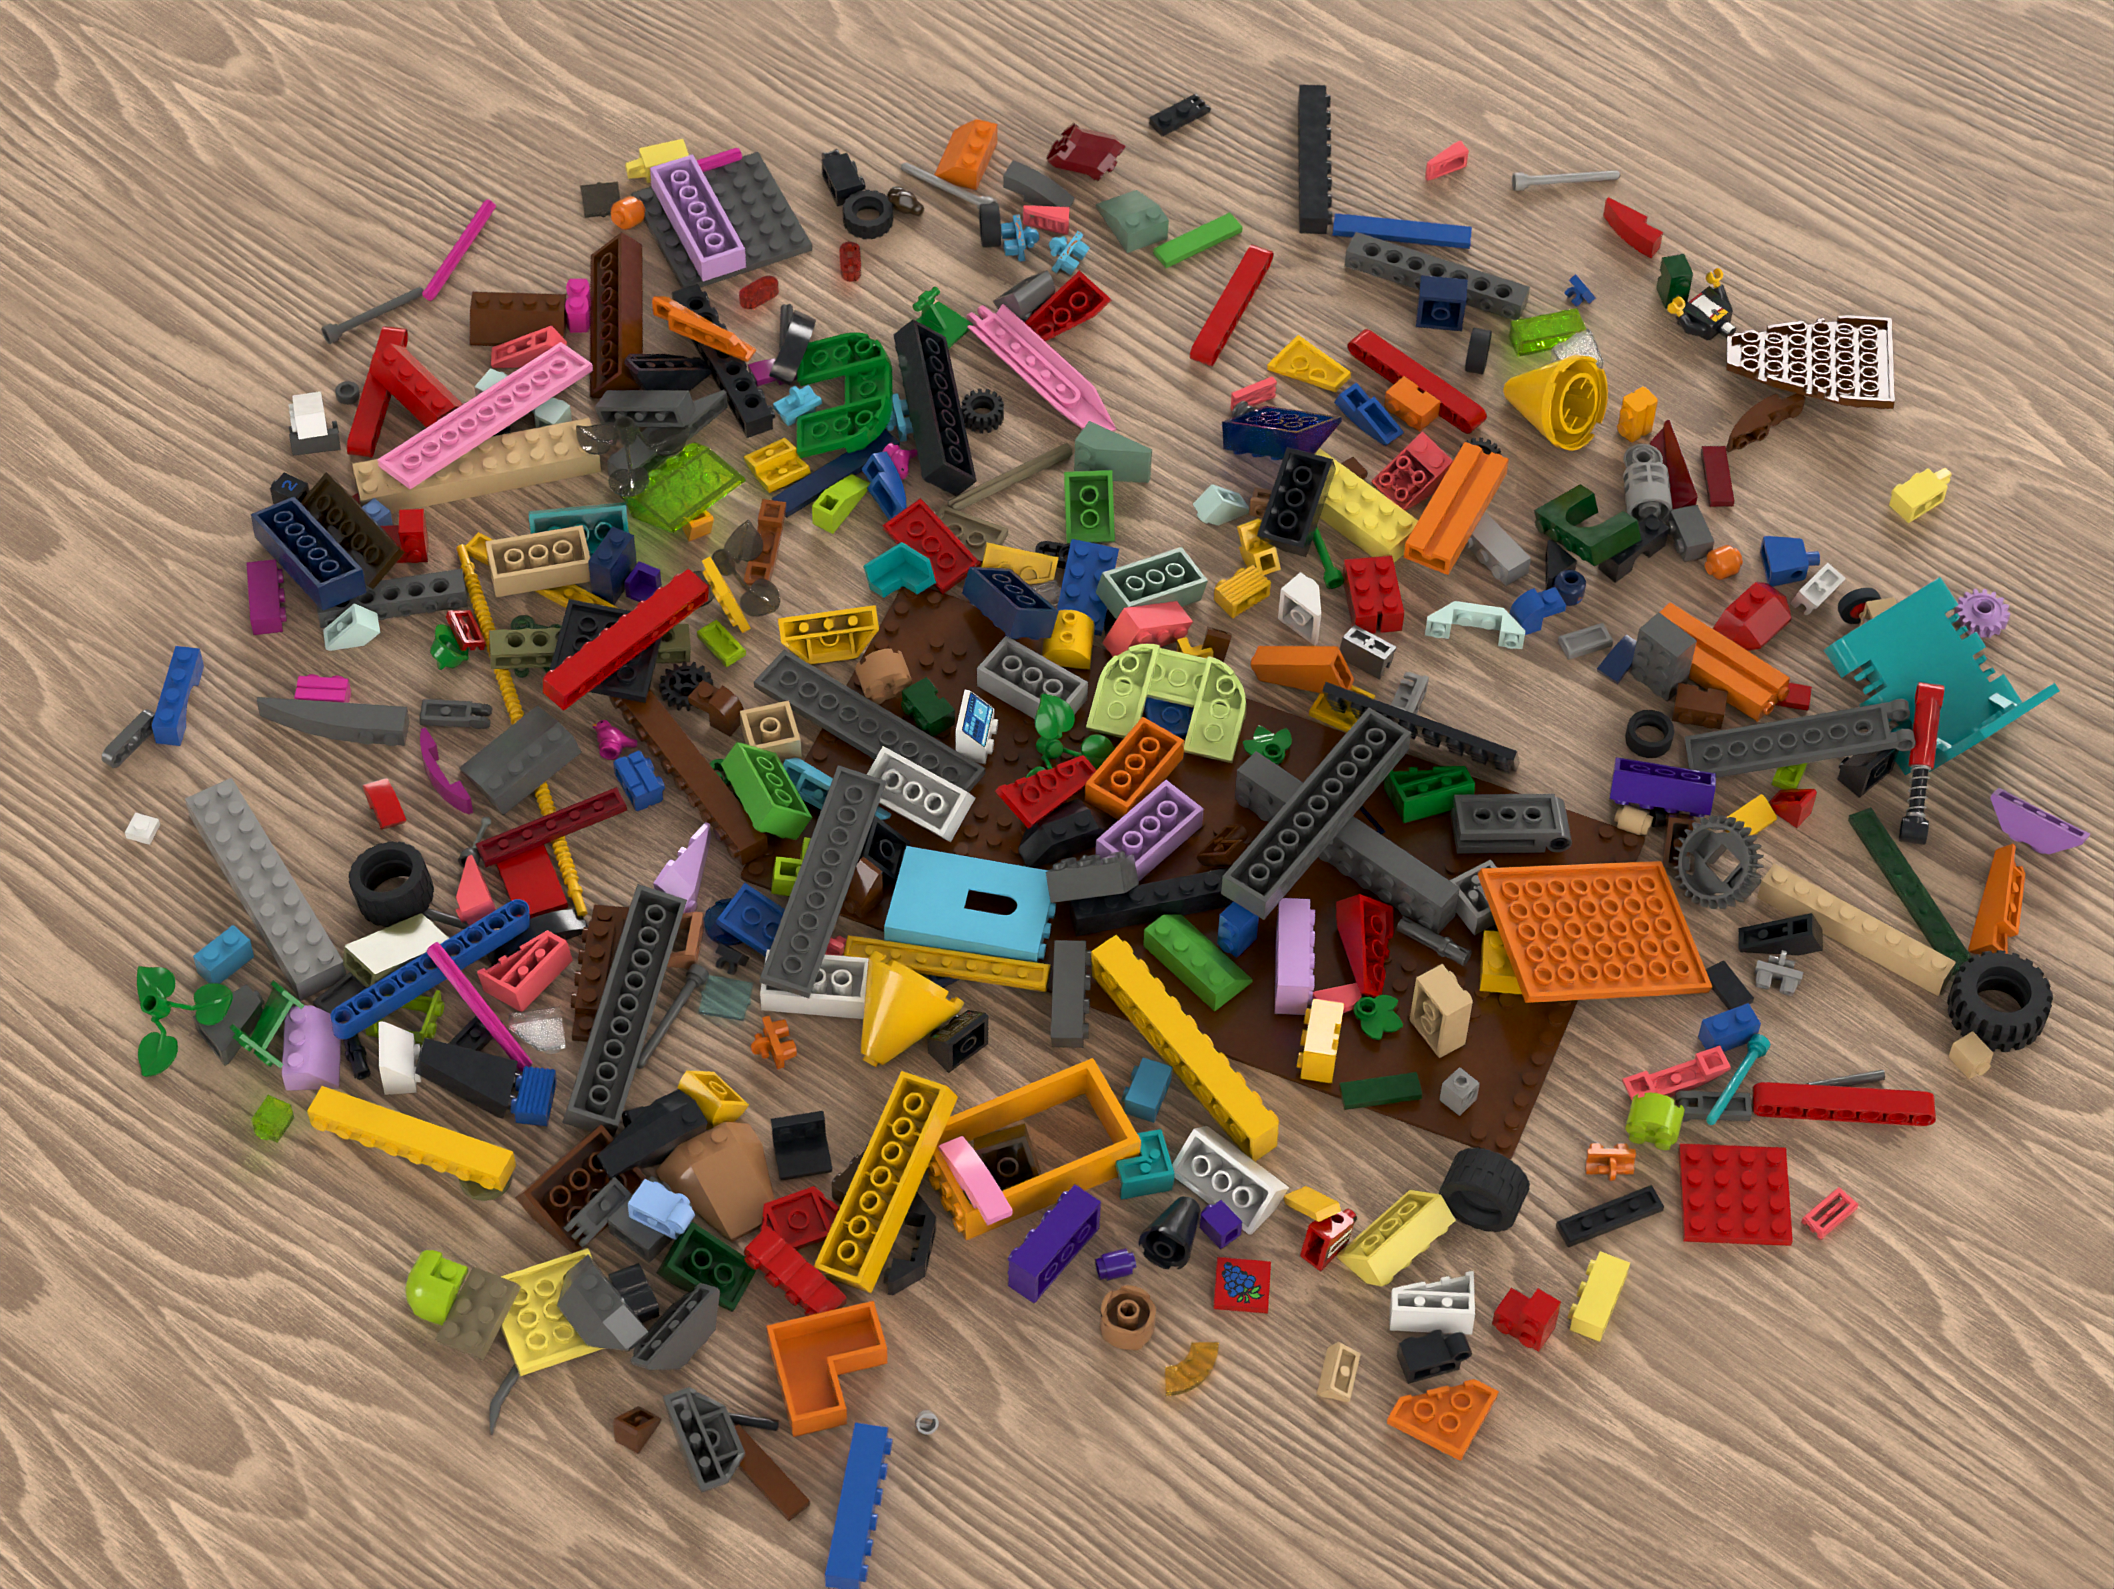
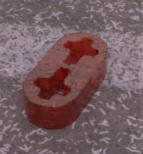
(845, 261)
(759, 291)

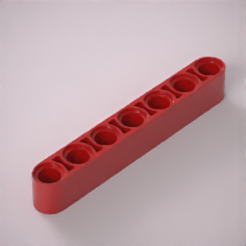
(1231, 305)
(1394, 364)
(373, 402)
(1843, 1104)

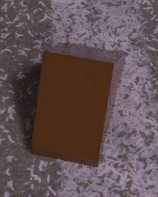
(1218, 641)
(635, 1428)

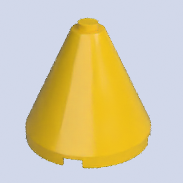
(1562, 399)
(900, 1009)

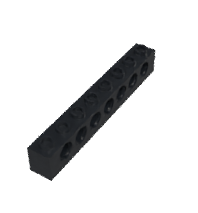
(729, 372)

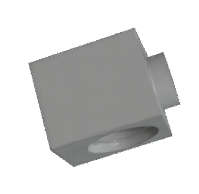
(1459, 1091)

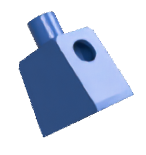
(1786, 559)

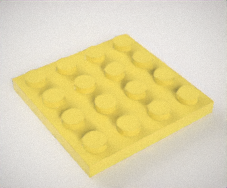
(535, 1325)

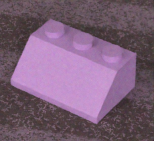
(310, 1050)

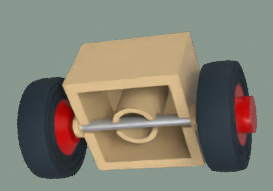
(1862, 606)

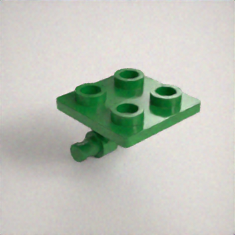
(940, 317)

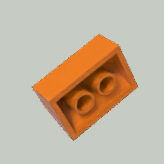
(968, 154)

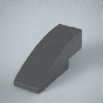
(1035, 187)

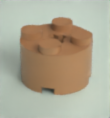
(883, 675)
(1127, 1318)

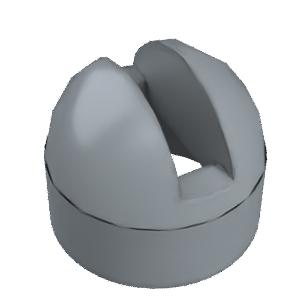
(926, 1427)

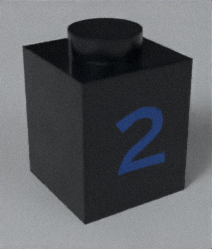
(287, 487)

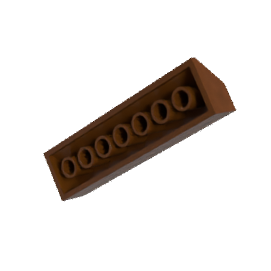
(615, 314)

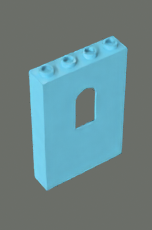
(932, 899)

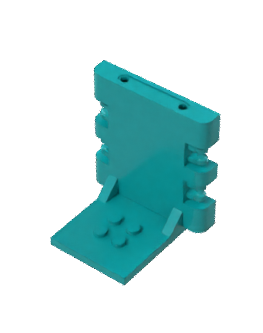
(1920, 645)

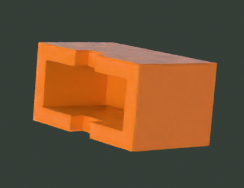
(1411, 405)

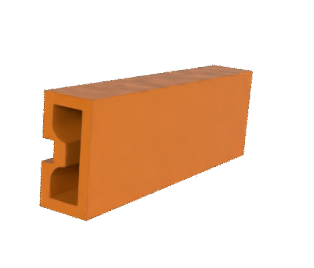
(1456, 508)
(1725, 666)

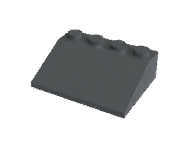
(521, 759)

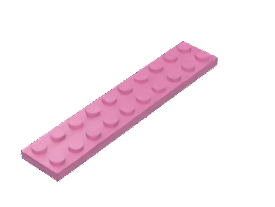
(484, 415)

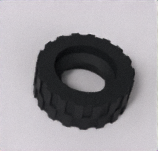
(868, 228)

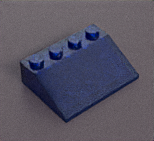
(1273, 429)

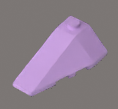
(685, 874)

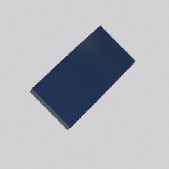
(1618, 660)

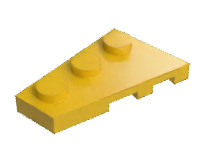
(1310, 365)
(1028, 565)

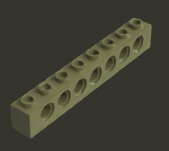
(537, 646)

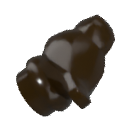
(905, 201)

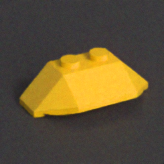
(829, 634)

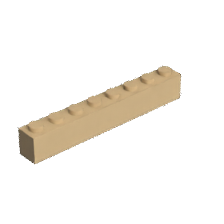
(1857, 930)

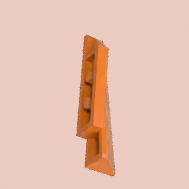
(2000, 904)

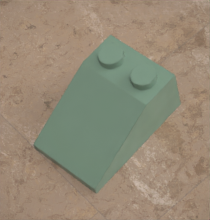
(1134, 220)
(1105, 450)

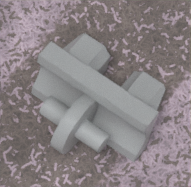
(1789, 977)

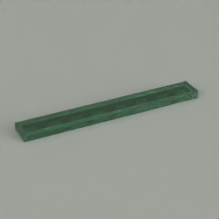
(1908, 886)

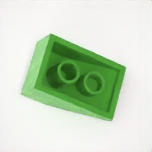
(1089, 506)

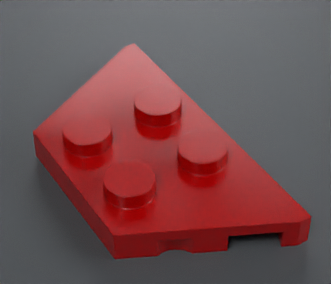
(800, 1217)

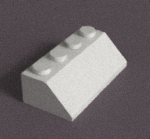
(1224, 1173)

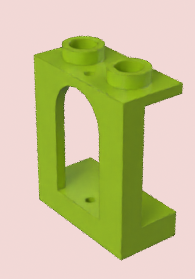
(431, 1006)

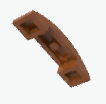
(770, 528)

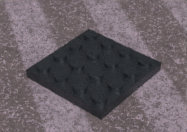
(583, 624)

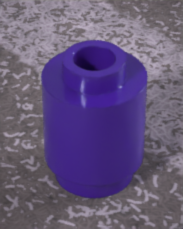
(1115, 1264)

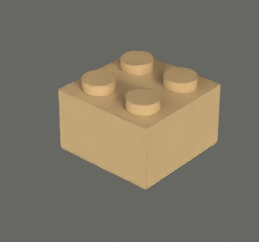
(772, 729)

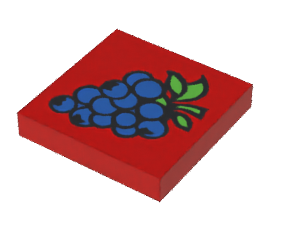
(1242, 1285)

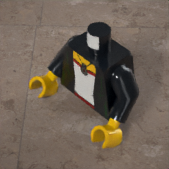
(1707, 312)

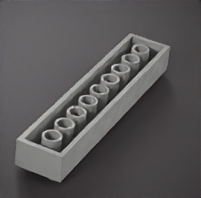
(266, 889)

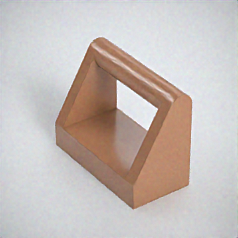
(695, 924)

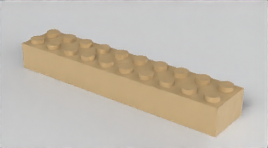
(491, 467)

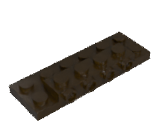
(353, 529)

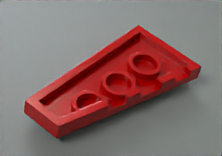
(1042, 793)

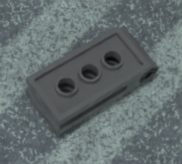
(1510, 823)

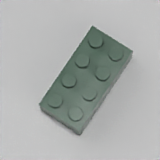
(1152, 581)

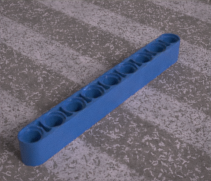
(419, 971)

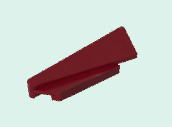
(1681, 484)

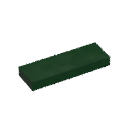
(1380, 1090)

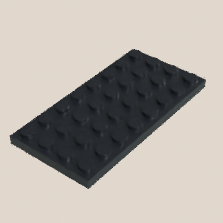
(1431, 731)

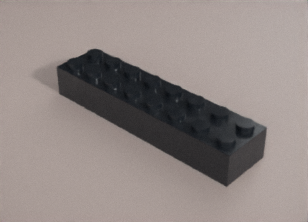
(934, 408)

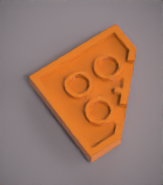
(1445, 1415)

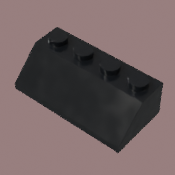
(1297, 501)

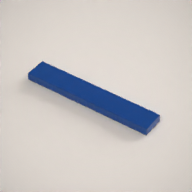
(1403, 230)

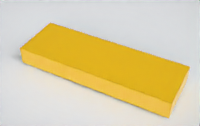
(1312, 1203)

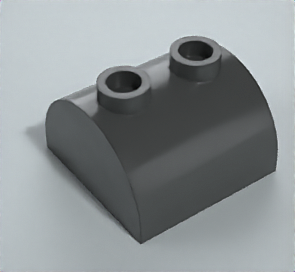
(1028, 295)

